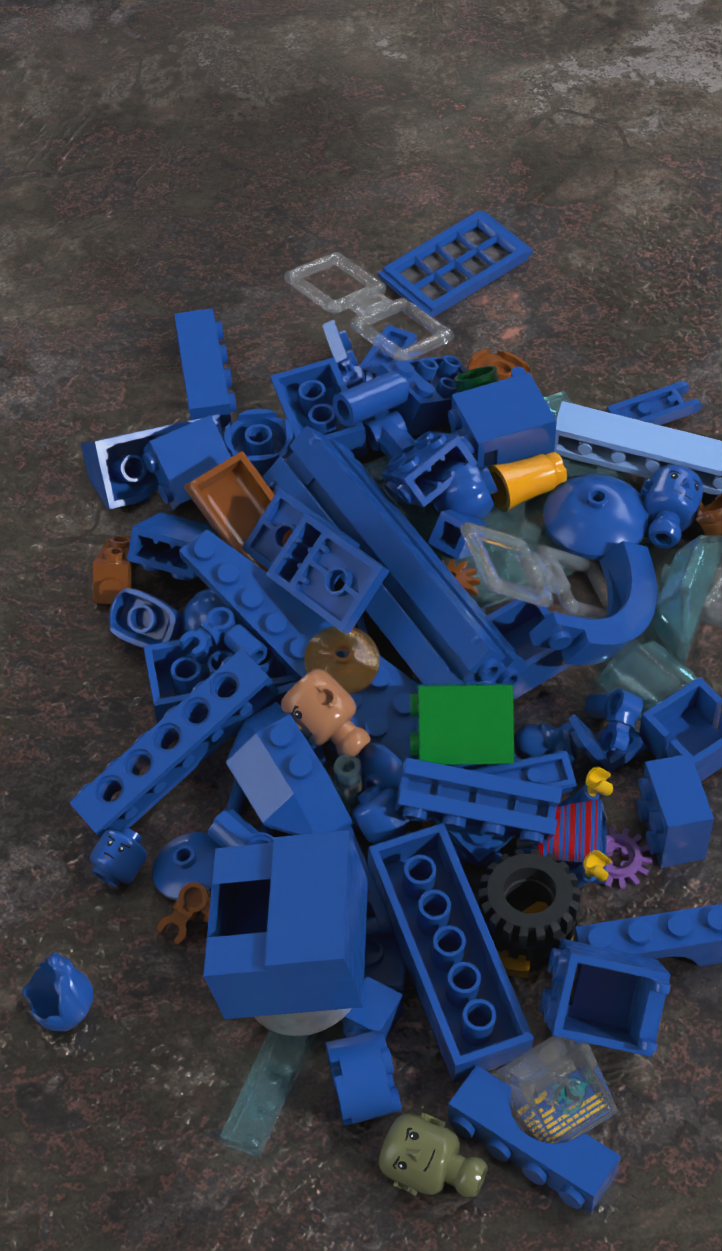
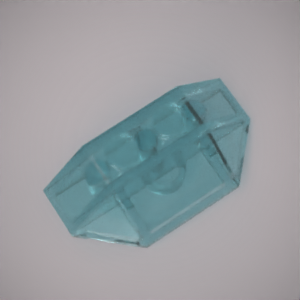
(684, 591)

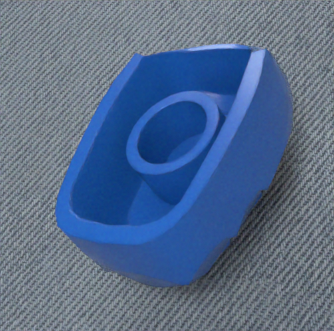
(143, 618)

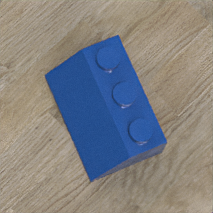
(308, 400)

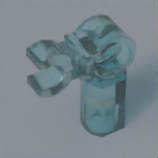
(348, 780)

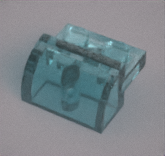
(646, 672)

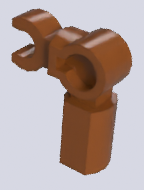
(191, 902)

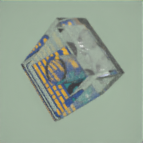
(558, 1090)

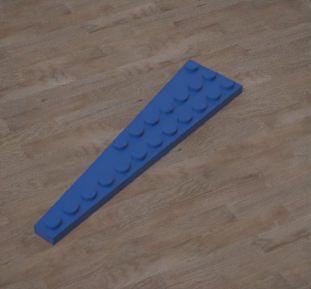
(287, 628)

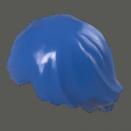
(58, 994)

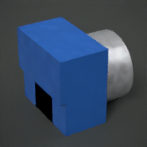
(288, 932)

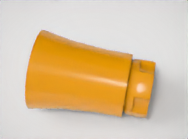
(526, 479)

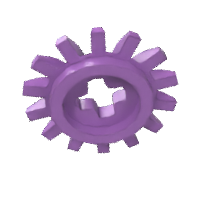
(630, 850)

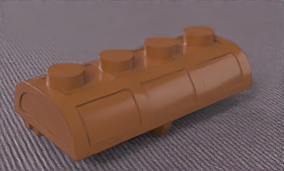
(233, 501)

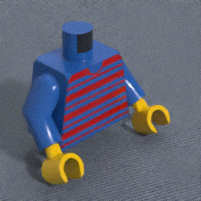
(581, 831)

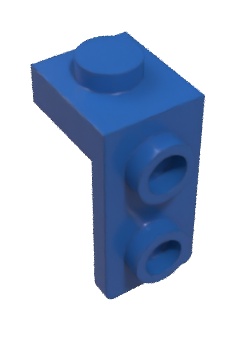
(590, 743)

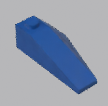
(118, 466)

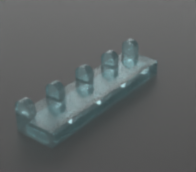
(265, 1092)

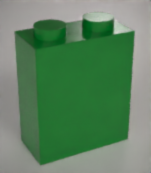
(463, 723)

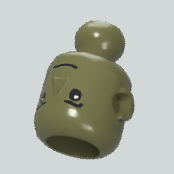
(426, 1156)

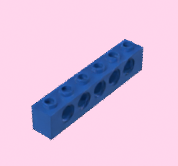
(195, 744)

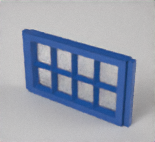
(455, 263)

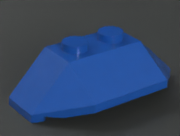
(284, 776)

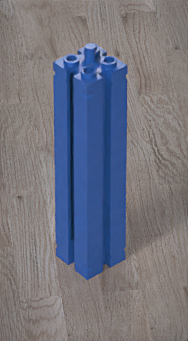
(420, 600)

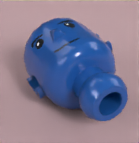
(671, 503)

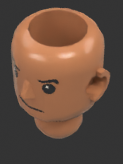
(324, 713)

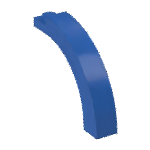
(630, 609)

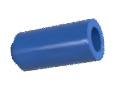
(370, 398)

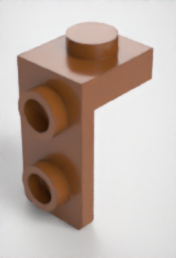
(111, 570)

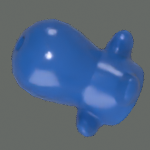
(543, 739)

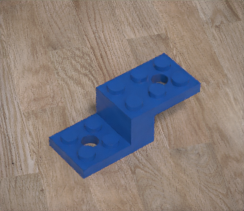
(314, 561)

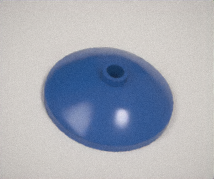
(594, 515)

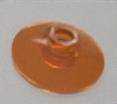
(352, 672)

